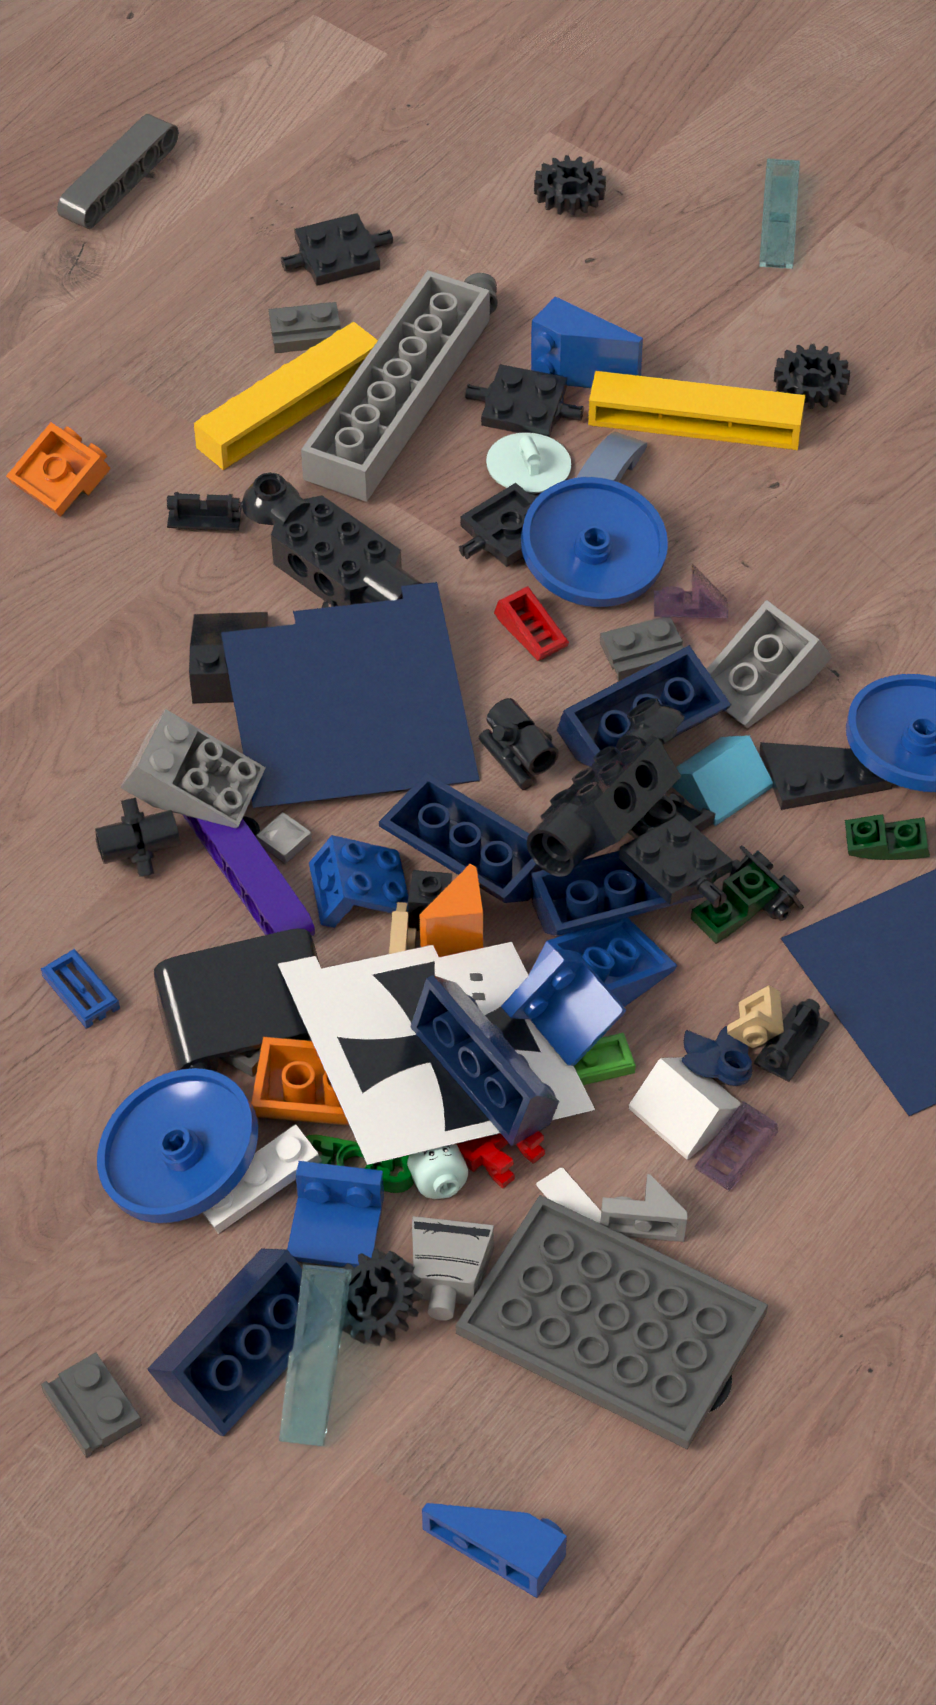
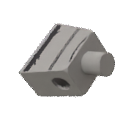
(450, 1261)

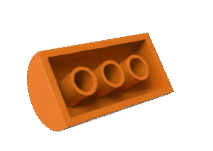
(294, 1084)

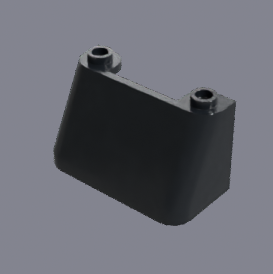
(230, 998)

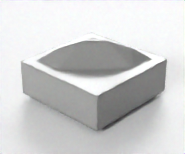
(284, 837)

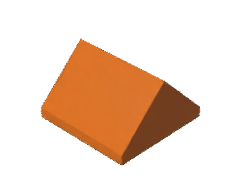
(455, 917)

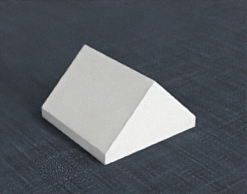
(683, 1106)

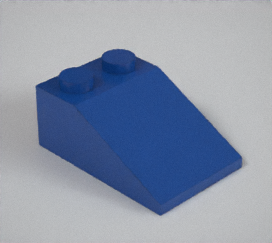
(578, 343)
(619, 955)

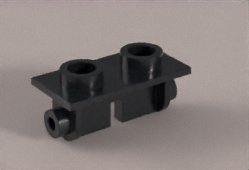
(215, 513)
(780, 904)
(789, 1049)

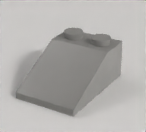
(767, 664)

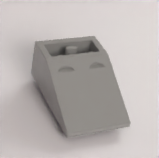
(192, 773)

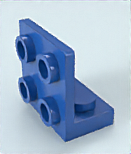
(358, 875)
(566, 1004)
(335, 1213)

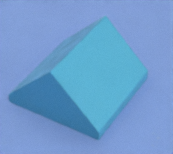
(724, 777)

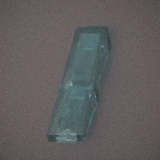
(779, 213)
(314, 1354)

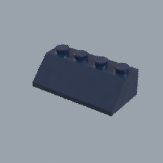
(674, 680)
(463, 833)
(592, 895)
(482, 1061)
(235, 1343)

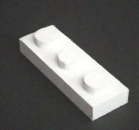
(268, 1173)

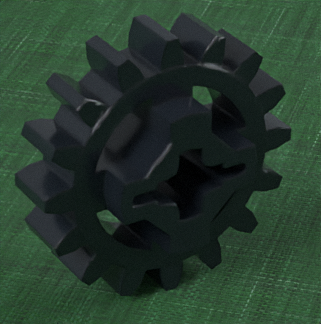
(569, 185)
(812, 375)
(378, 1298)

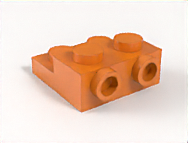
(59, 468)

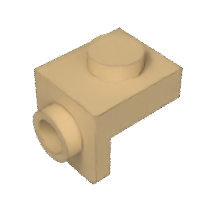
(759, 1018)

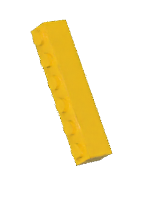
(282, 397)
(696, 410)

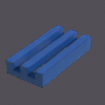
(95, 1010)

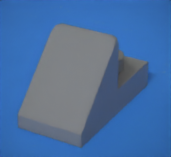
(654, 1218)

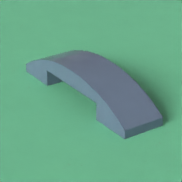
(613, 457)

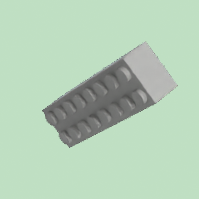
(395, 386)

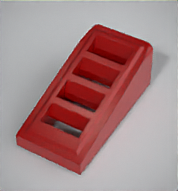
(526, 600)

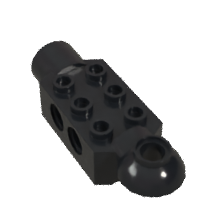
(325, 545)
(610, 793)

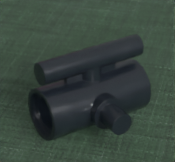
(518, 742)
(137, 837)

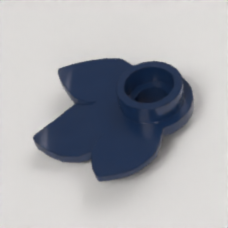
(719, 1058)

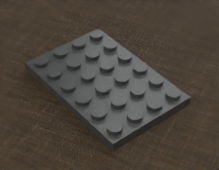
(612, 1321)

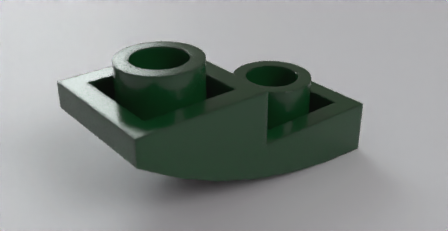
(877, 840)
(746, 895)

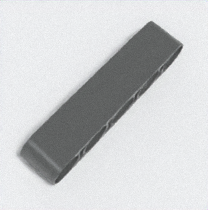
(117, 171)

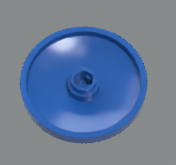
(594, 541)
(895, 730)
(177, 1145)

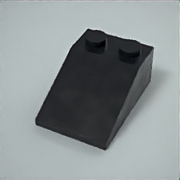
(207, 657)

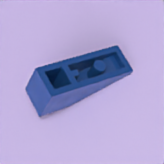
(503, 1541)

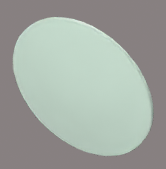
(528, 460)

